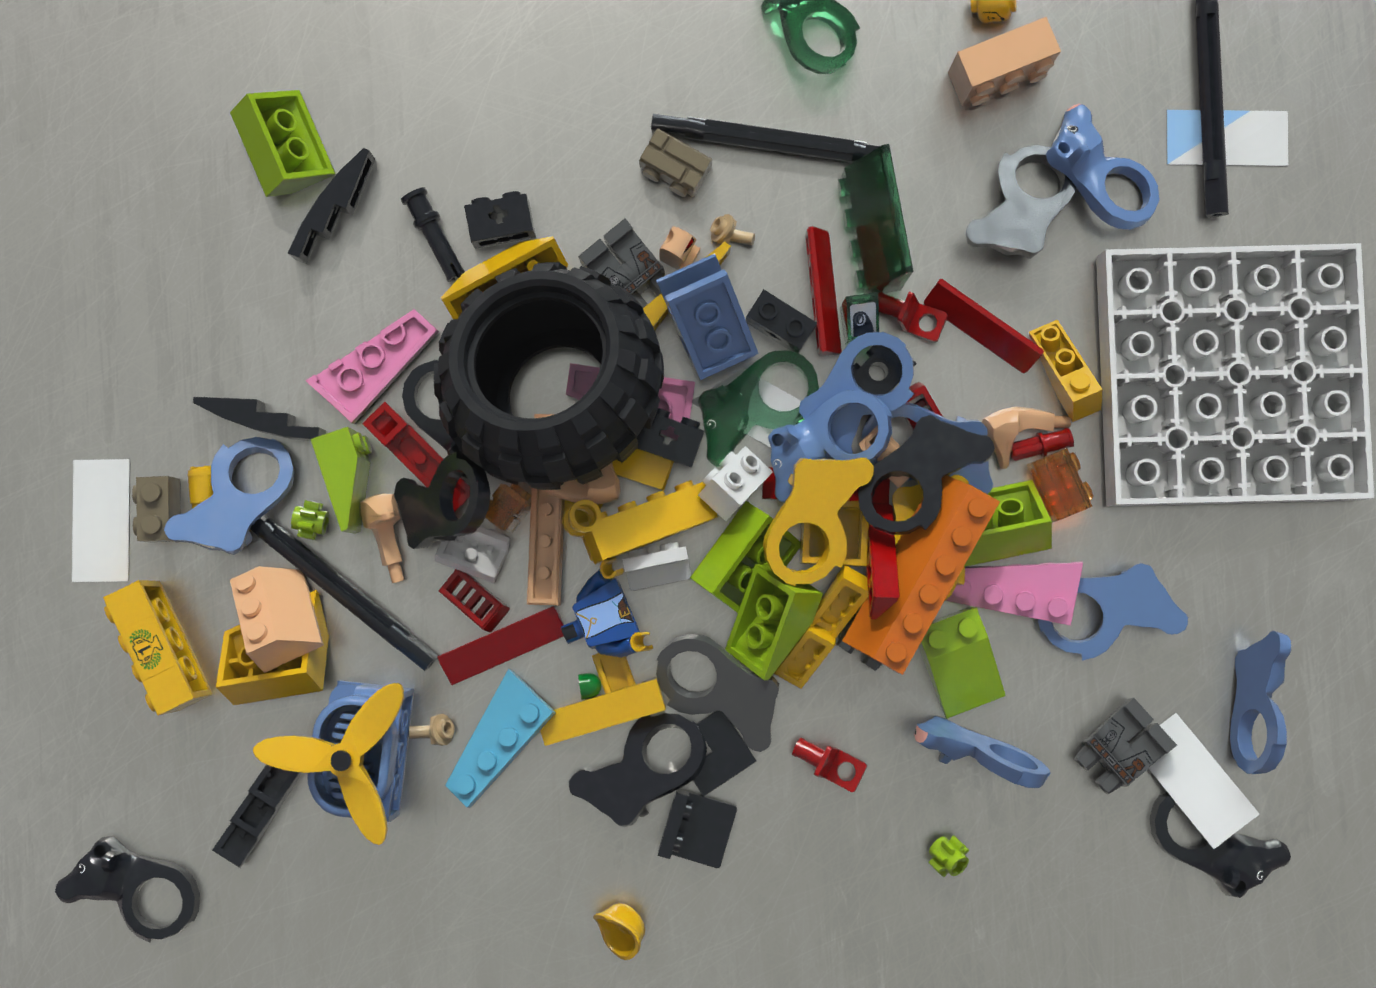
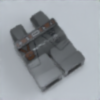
(638, 266)
(1120, 758)

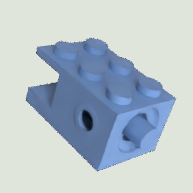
(707, 316)

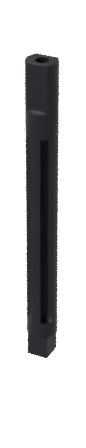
(1212, 108)
(763, 137)
(344, 592)

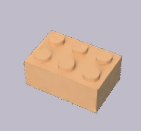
(1004, 62)

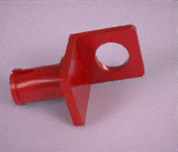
(910, 313)
(828, 762)

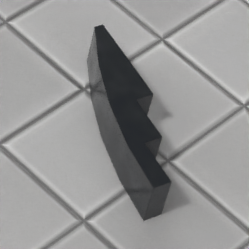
(339, 196)
(252, 415)
(255, 814)

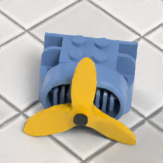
(353, 754)

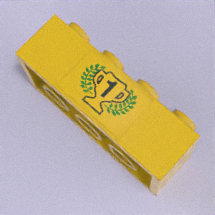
(156, 646)

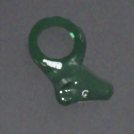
(837, 16)
(737, 407)

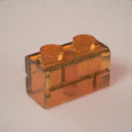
(1060, 484)
(508, 507)

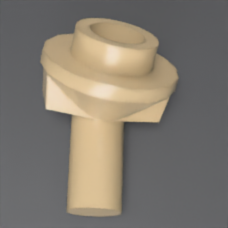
(724, 231)
(439, 731)

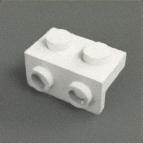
(476, 554)
(657, 568)

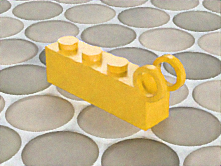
(640, 524)

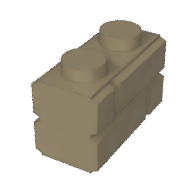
(675, 164)

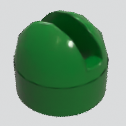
(589, 685)

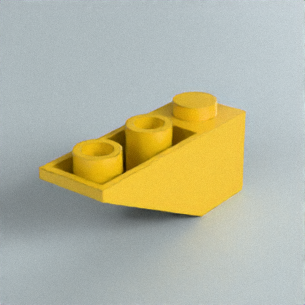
(1067, 371)

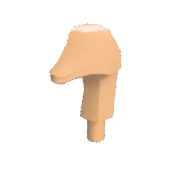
(1007, 423)
(599, 491)
(380, 515)

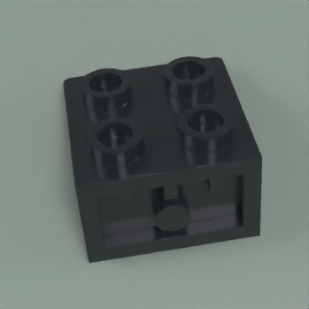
(697, 829)

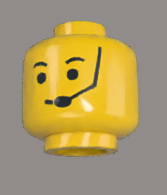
(993, 10)

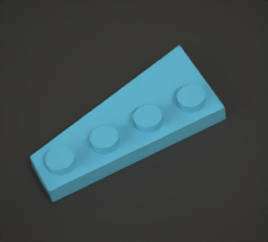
(502, 733)

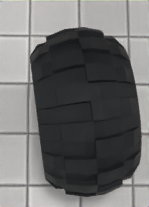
(507, 329)

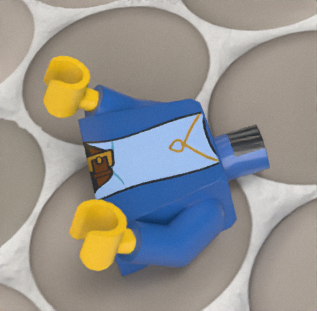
(605, 616)

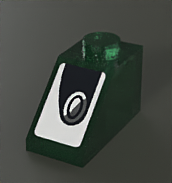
(859, 315)

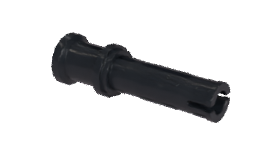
(427, 221)

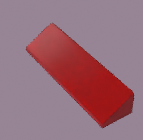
(823, 291)
(984, 326)
(881, 566)
(502, 645)

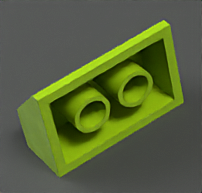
(281, 141)
(1016, 527)
(733, 556)

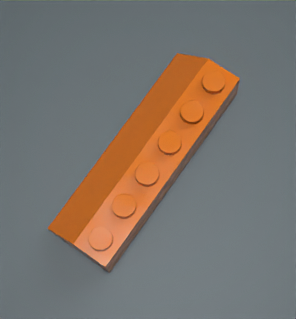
(926, 573)

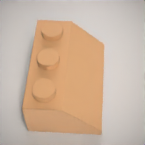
(275, 615)

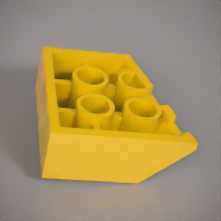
(245, 682)

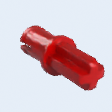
(1042, 444)

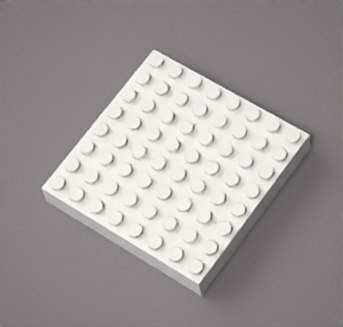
(1234, 375)

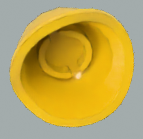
(621, 930)

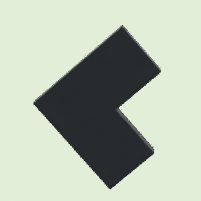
(728, 752)

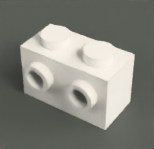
(734, 483)

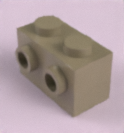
(156, 502)

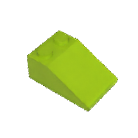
(345, 471)
(771, 621)
(961, 662)

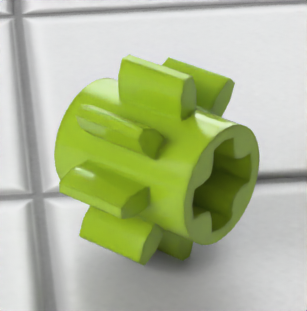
(310, 520)
(948, 856)

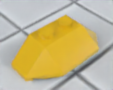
(482, 276)

